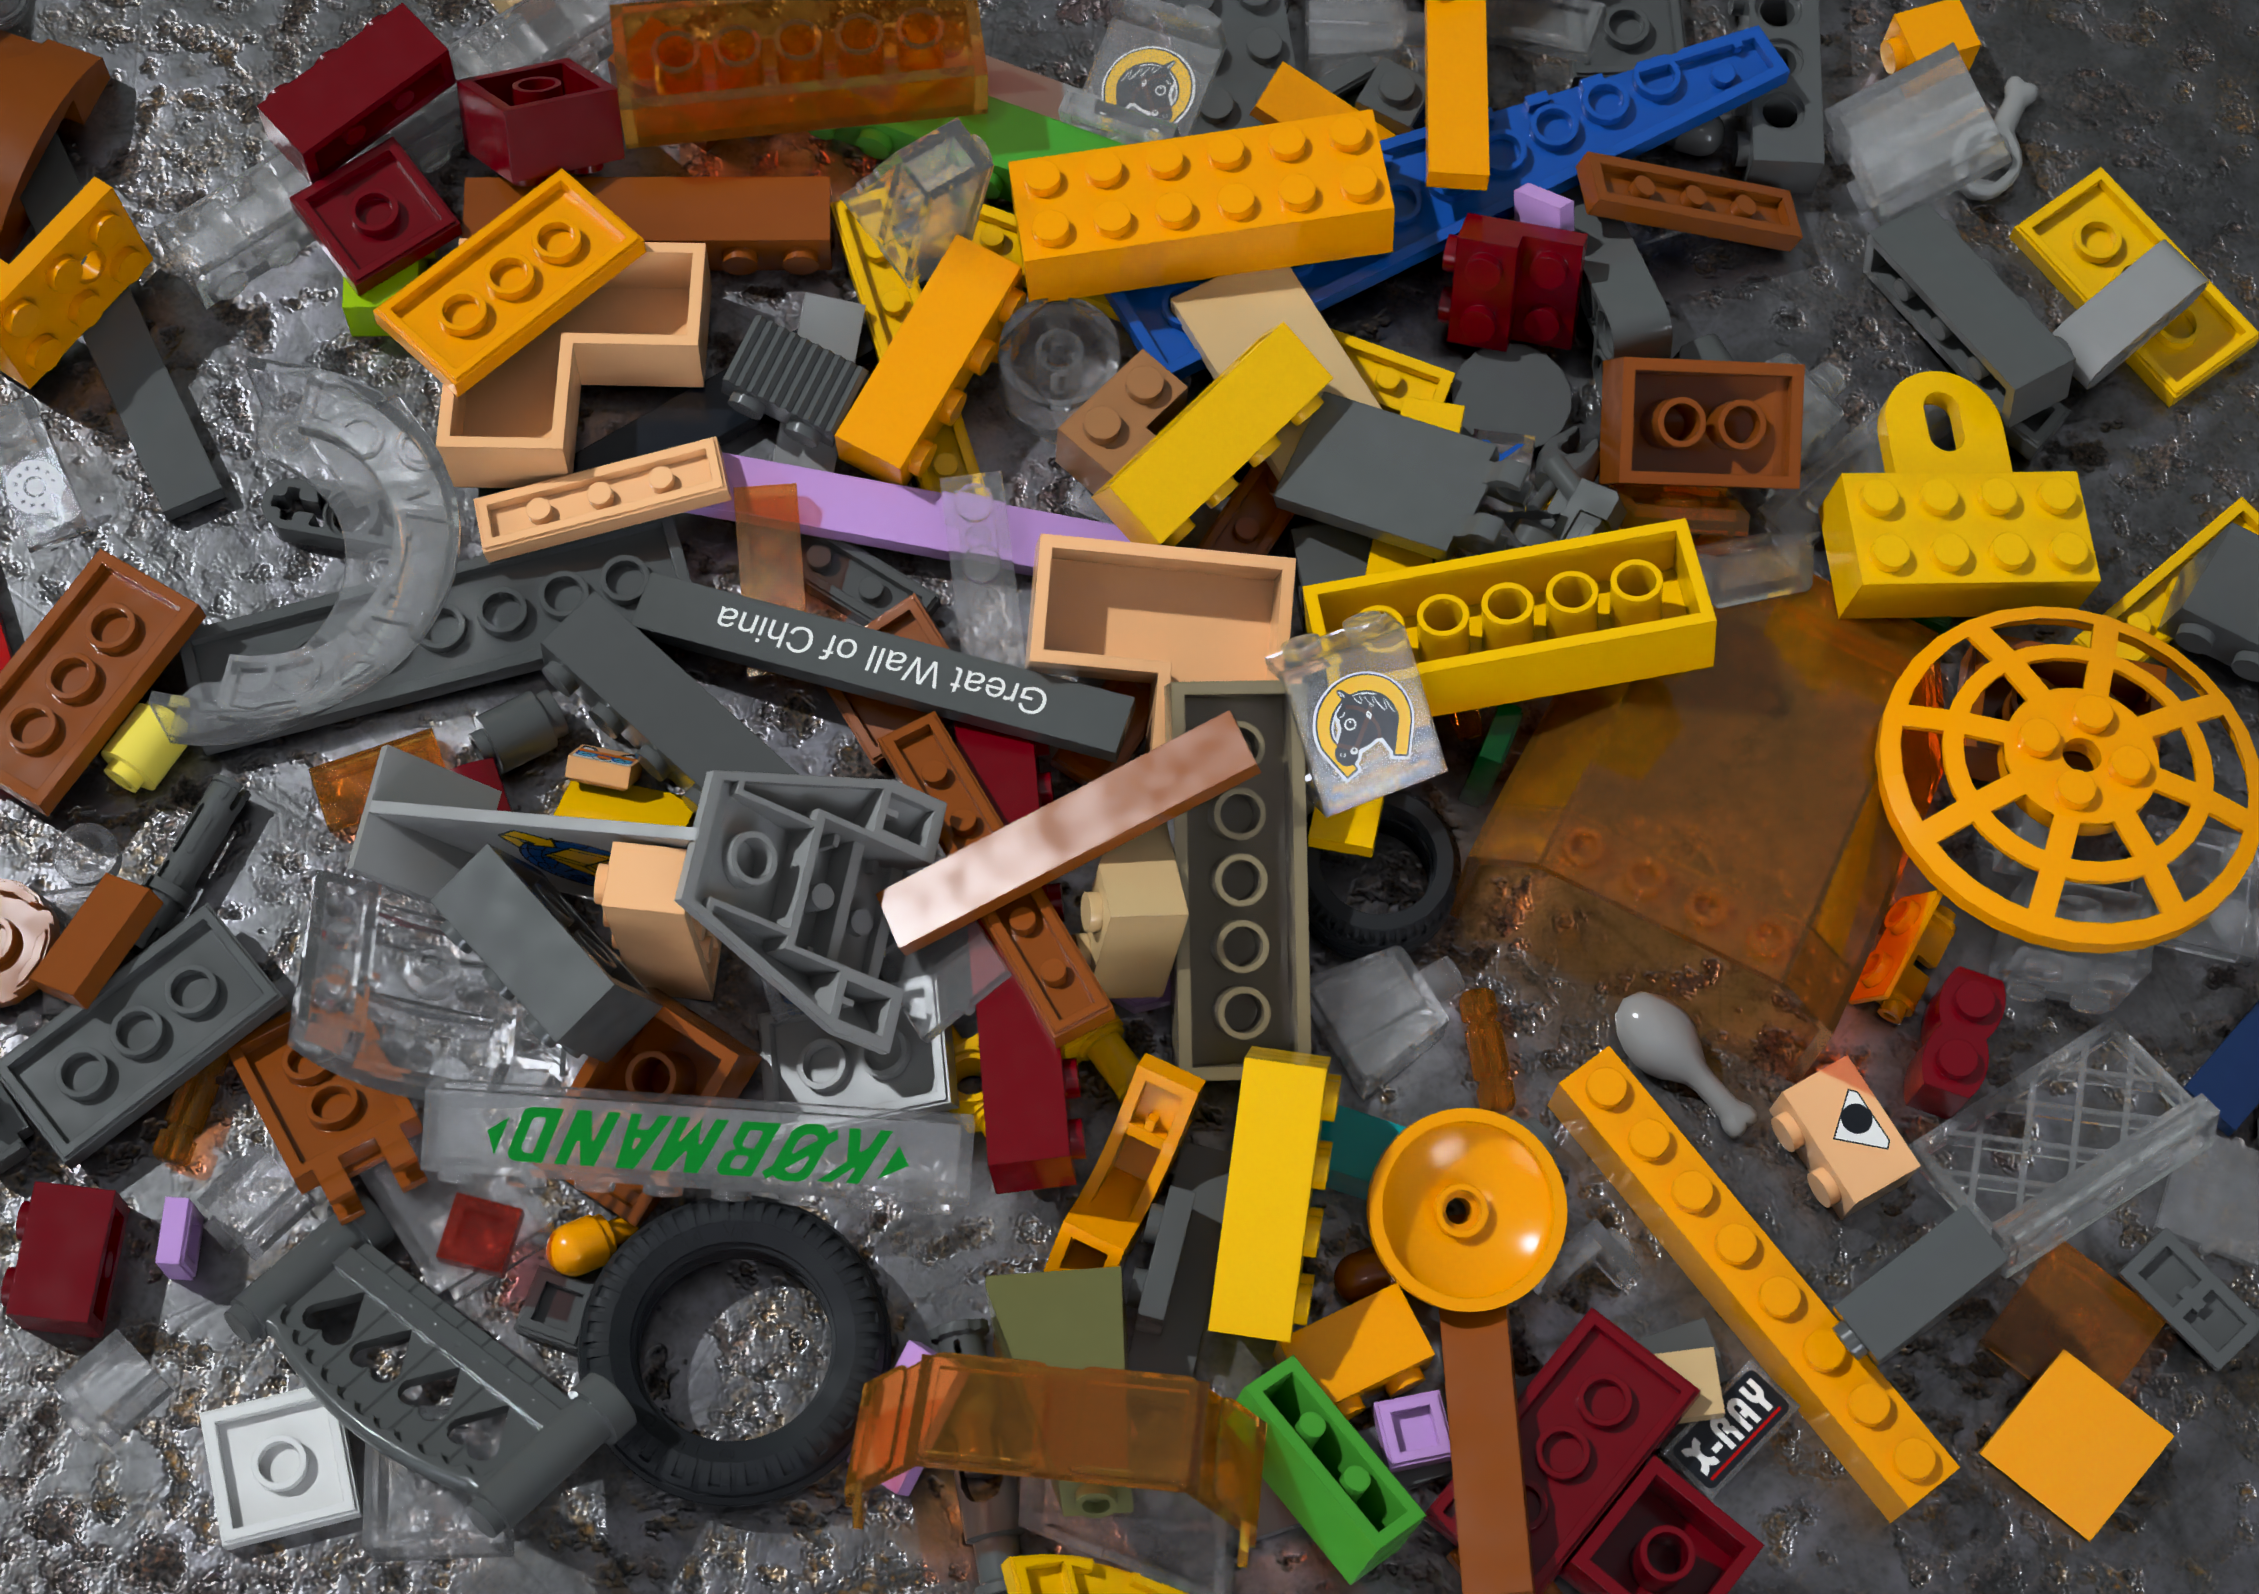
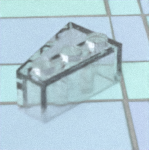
(924, 199)
(1163, 1539)

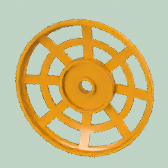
(2065, 797)

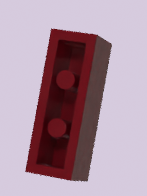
(357, 93)

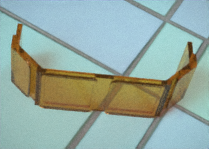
(1060, 1427)

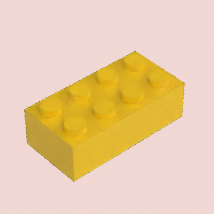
(1270, 1194)

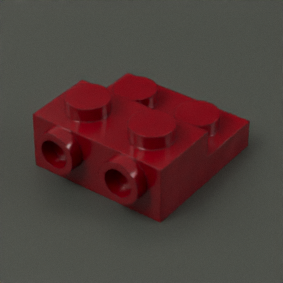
(1512, 283)

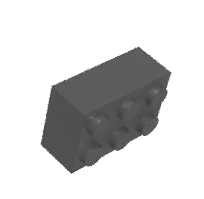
(543, 956)

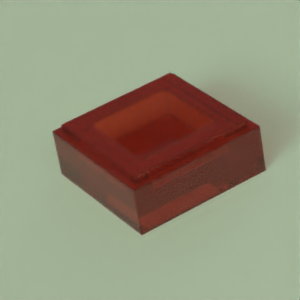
(480, 1235)

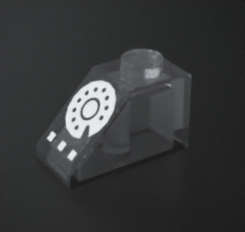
(36, 478)

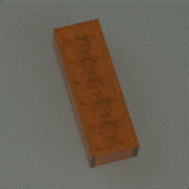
(792, 66)

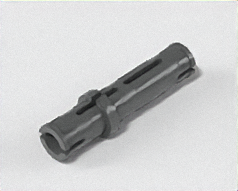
(191, 854)

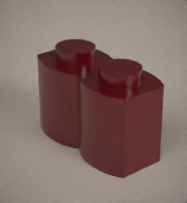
(1954, 1043)

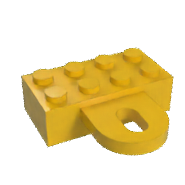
(1955, 525)

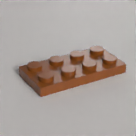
(85, 675)

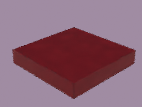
(375, 216)

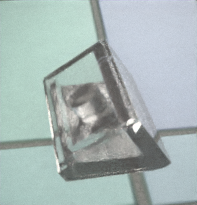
(1755, 568)

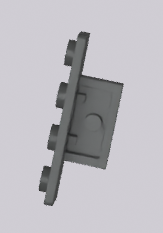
(1181, 1276)

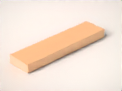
(602, 499)

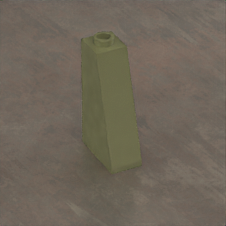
(1066, 1323)

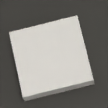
(278, 1468)

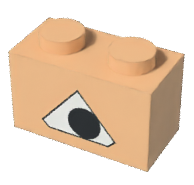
(1842, 1138)

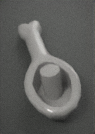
(2016, 98)
(1667, 1045)

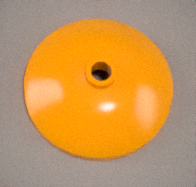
(1510, 1202)

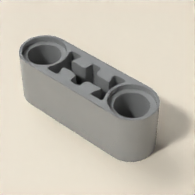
(2130, 311)

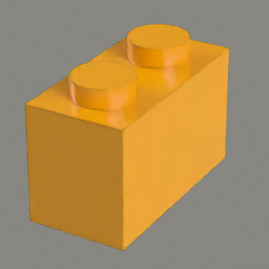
(1363, 1350)

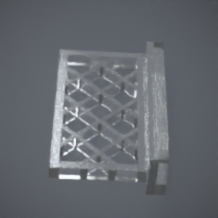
(2107, 1176)

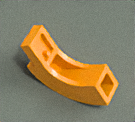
(1130, 1169)

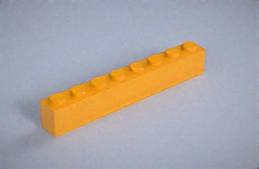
(1750, 1284)

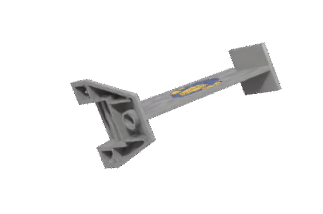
(769, 868)

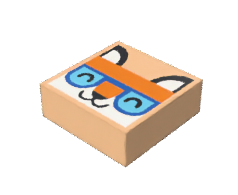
(603, 767)

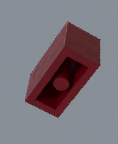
(65, 1259)

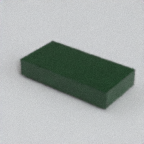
(1491, 754)

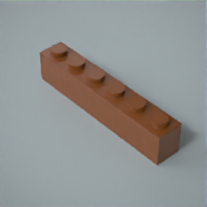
(741, 219)

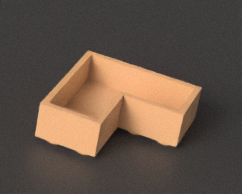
(631, 332)
(1156, 614)

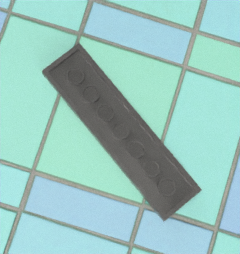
(483, 631)

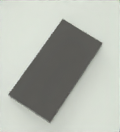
(140, 1037)

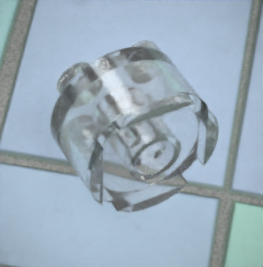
(1054, 362)

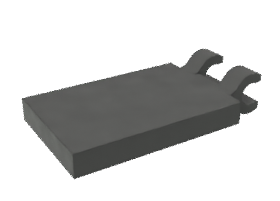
(1400, 480)

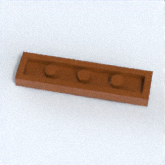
(1688, 201)

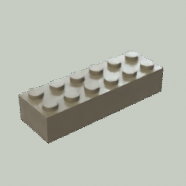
(1245, 886)

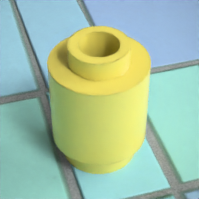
(140, 751)

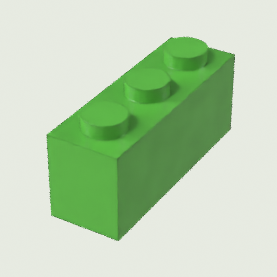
(1328, 1472)

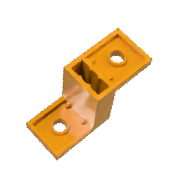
(52, 296)

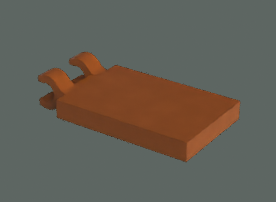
(324, 1121)

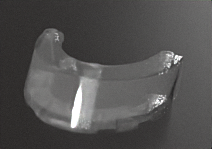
(399, 558)

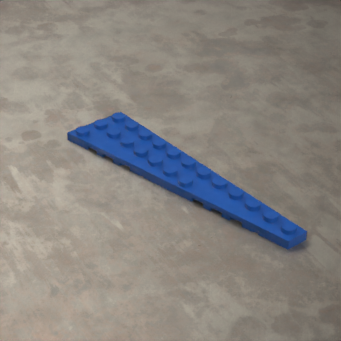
(1527, 144)

